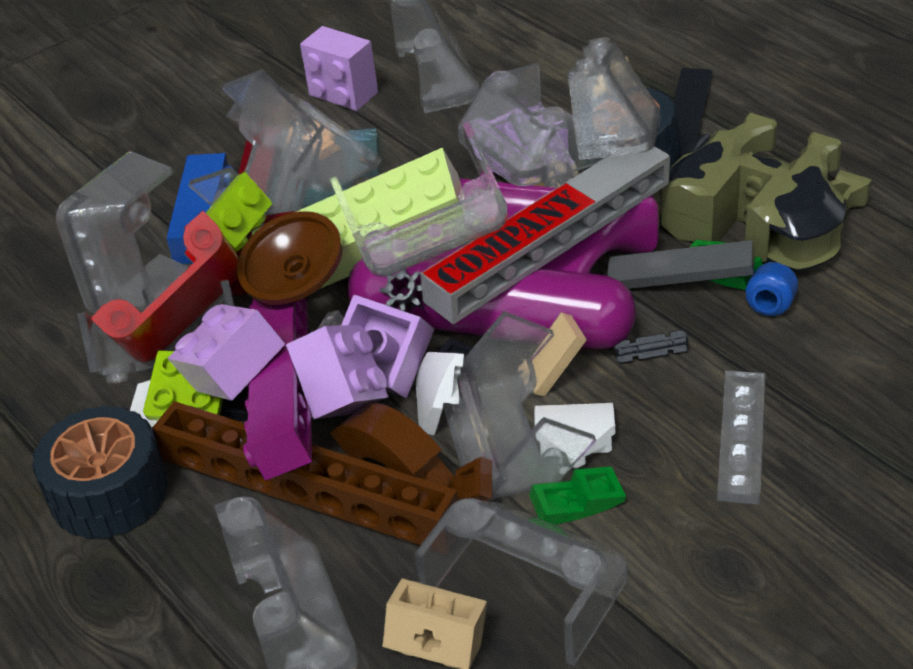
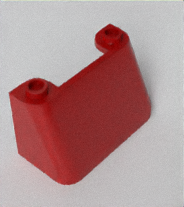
(181, 303)

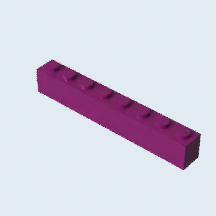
(276, 407)

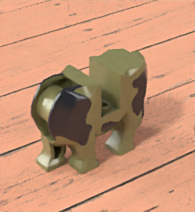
(787, 207)

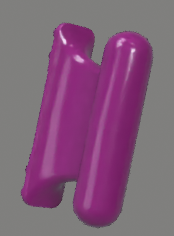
(596, 302)

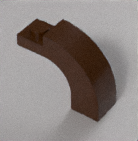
(394, 441)

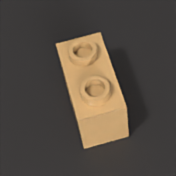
(434, 624)

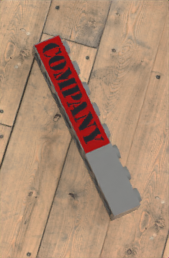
(542, 232)

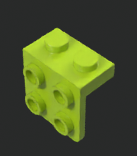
(239, 210)
(169, 386)

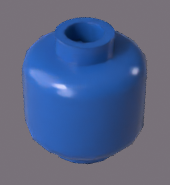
(771, 289)

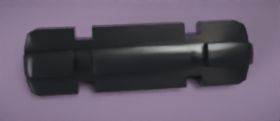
(651, 346)

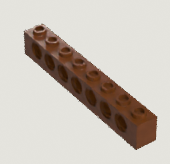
(329, 484)

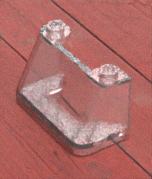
(442, 66)
(610, 104)
(303, 622)

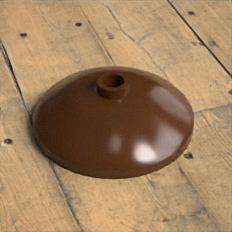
(290, 257)

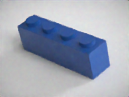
(188, 202)

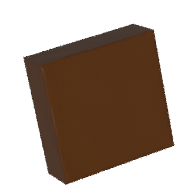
(474, 479)

